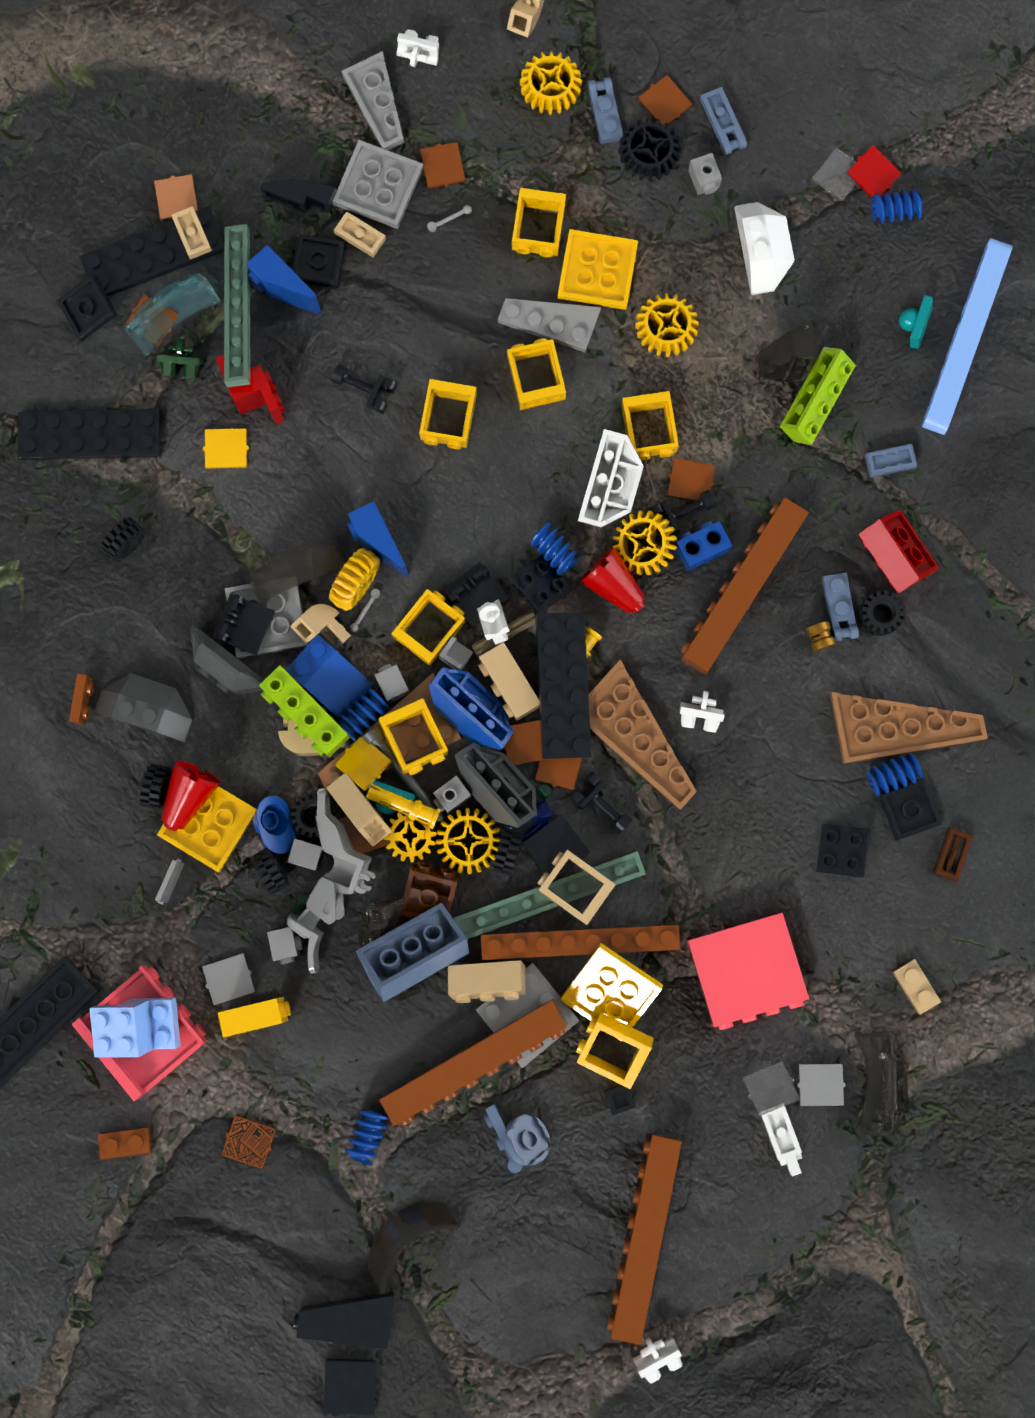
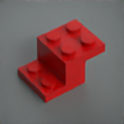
(257, 393)

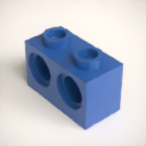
(706, 550)

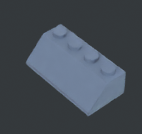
(413, 952)

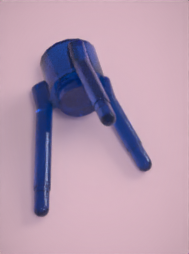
(543, 814)

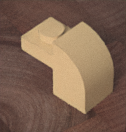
(524, 16)
(321, 620)
(294, 741)

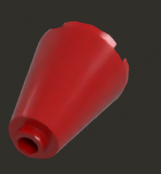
(614, 582)
(186, 794)

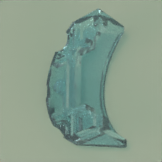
(183, 297)

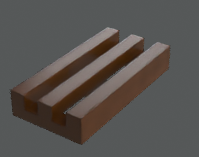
(946, 873)

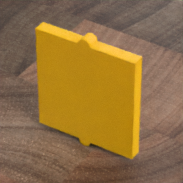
(226, 448)
(363, 763)

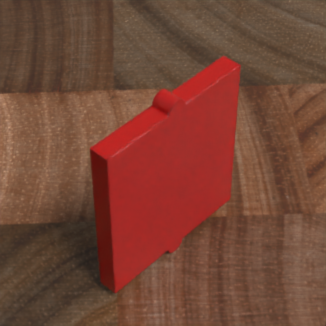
(874, 172)

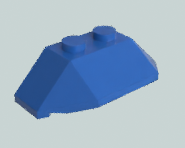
(470, 708)

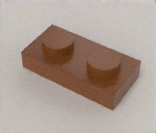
(83, 689)
(124, 1143)

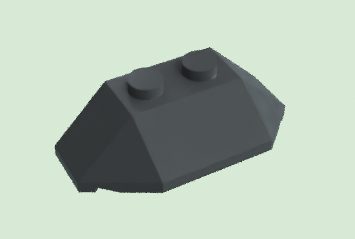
(222, 665)
(146, 706)
(497, 785)

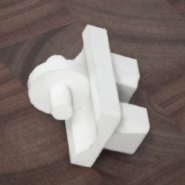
(418, 49)
(493, 621)
(691, 711)
(657, 1356)

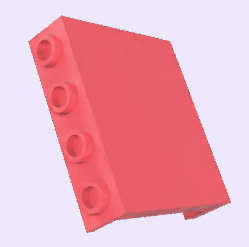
(748, 971)
(142, 1073)

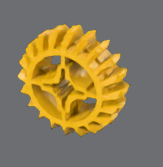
(547, 71)
(653, 313)
(640, 550)
(354, 579)
(468, 819)

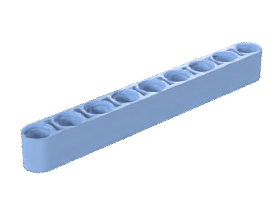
(966, 336)

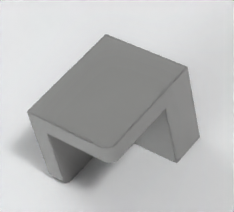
(455, 654)
(305, 854)

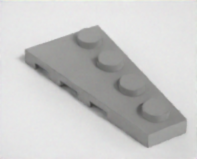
(374, 96)
(563, 323)

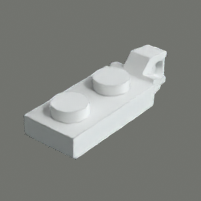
(783, 1139)

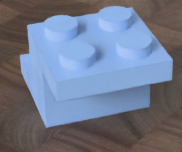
(135, 1027)

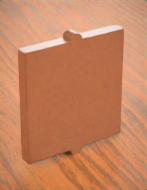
(175, 195)

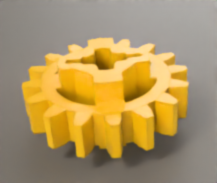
(399, 837)

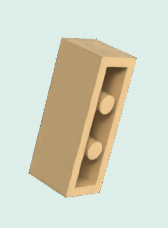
(508, 682)
(486, 981)

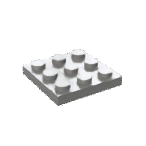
(378, 184)
(279, 633)
(538, 992)

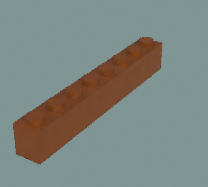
(745, 585)
(579, 942)
(474, 1062)
(645, 1238)

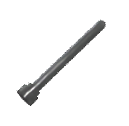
(376, 738)

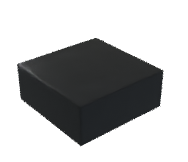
(619, 1099)

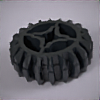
(663, 141)

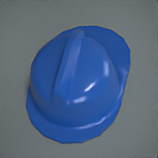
(274, 824)

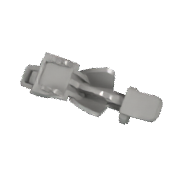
(346, 877)

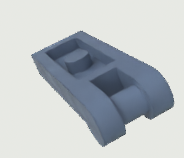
(605, 111)
(723, 120)
(839, 606)
(494, 1119)

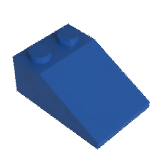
(280, 282)
(373, 534)
(329, 676)

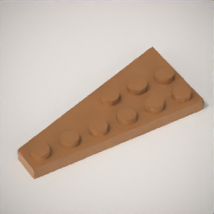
(890, 728)
(630, 730)
(411, 736)

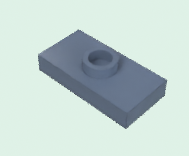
(891, 460)

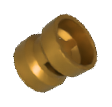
(820, 636)

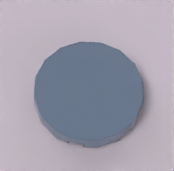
(527, 1140)

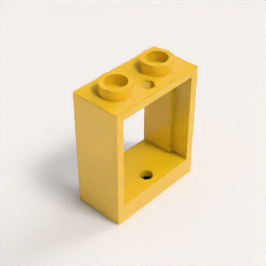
(538, 200)
(450, 391)
(540, 396)
(645, 403)
(412, 645)
(402, 715)
(254, 1016)
(623, 1032)

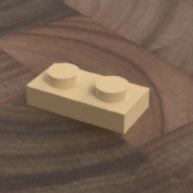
(191, 232)
(359, 234)
(916, 986)

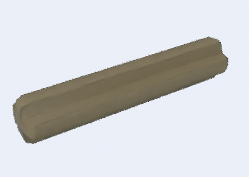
(515, 628)

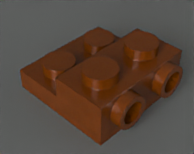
(428, 888)

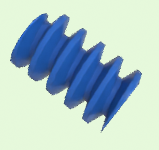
(897, 205)
(554, 549)
(362, 714)
(893, 773)
(367, 1136)

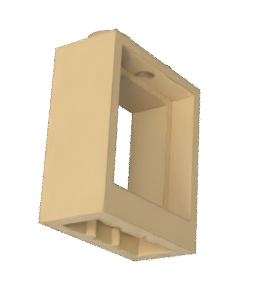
(358, 809)
(596, 902)

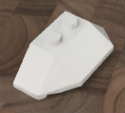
(764, 246)
(612, 481)

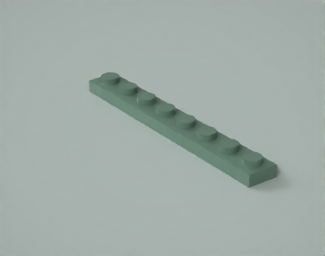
(236, 306)
(535, 902)

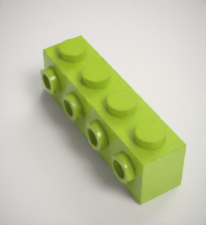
(817, 395)
(304, 711)

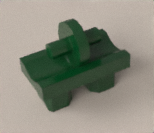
(170, 362)

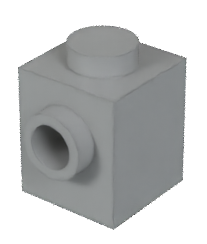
(705, 174)
(451, 795)
(284, 945)

